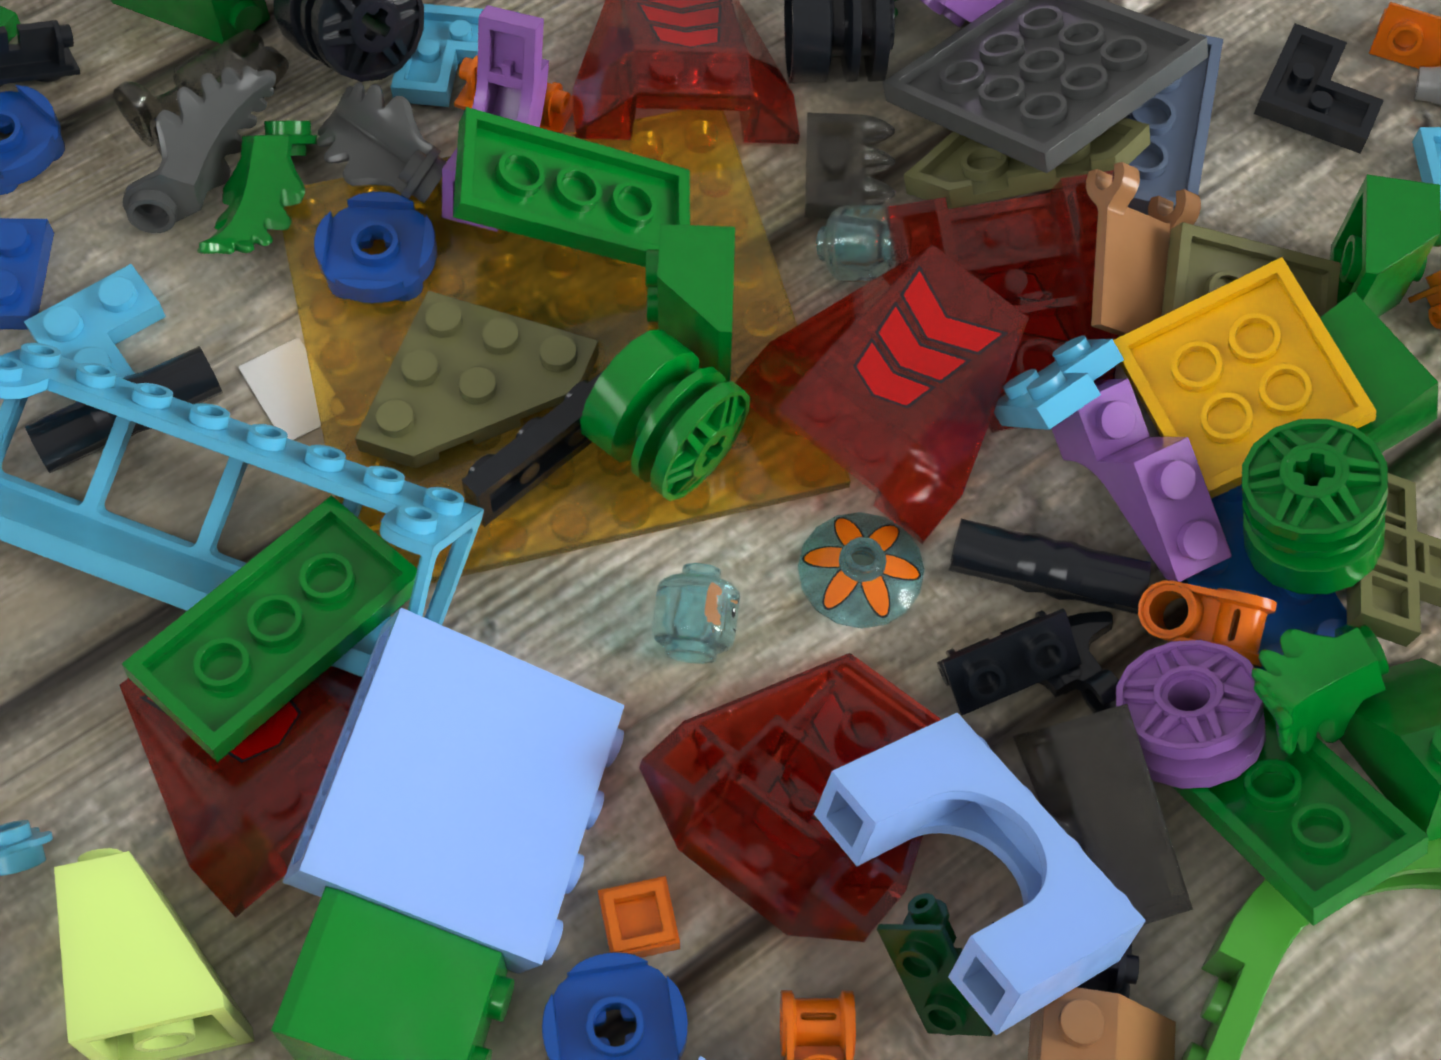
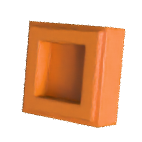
(639, 918)

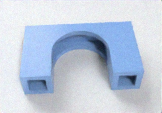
(957, 786)

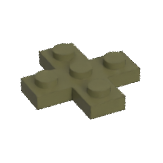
(1403, 574)

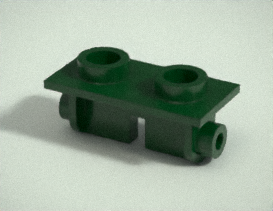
(924, 958)

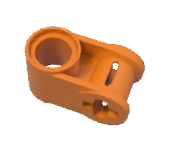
(1213, 616)
(817, 1027)

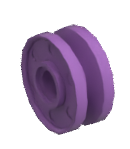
(1194, 712)

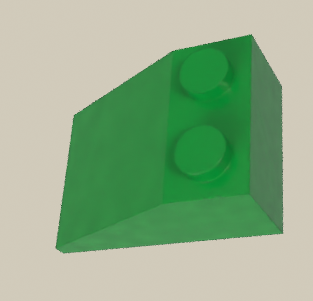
(1399, 741)

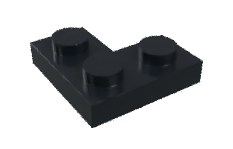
(1307, 99)

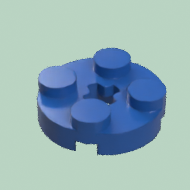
(34, 139)
(382, 276)
(610, 984)

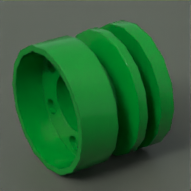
(664, 413)
(1314, 505)

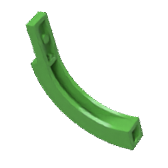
(1252, 948)

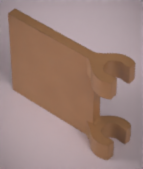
(1131, 249)

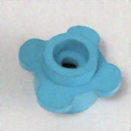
(21, 846)

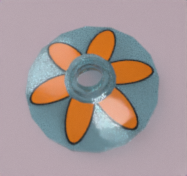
(854, 592)

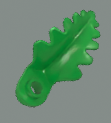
(261, 188)
(1319, 683)

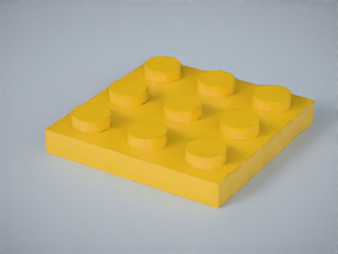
(1239, 368)

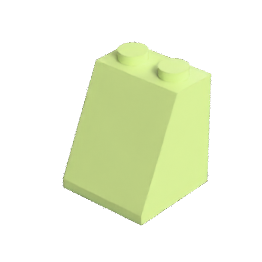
(134, 969)

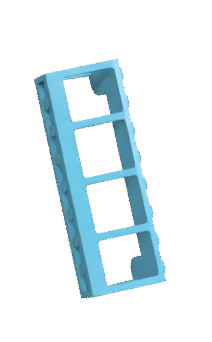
(183, 571)

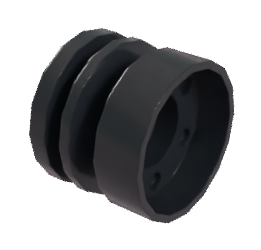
(837, 29)
(354, 36)

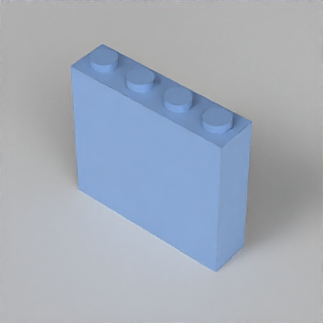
(461, 790)

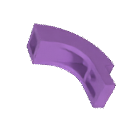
(508, 80)

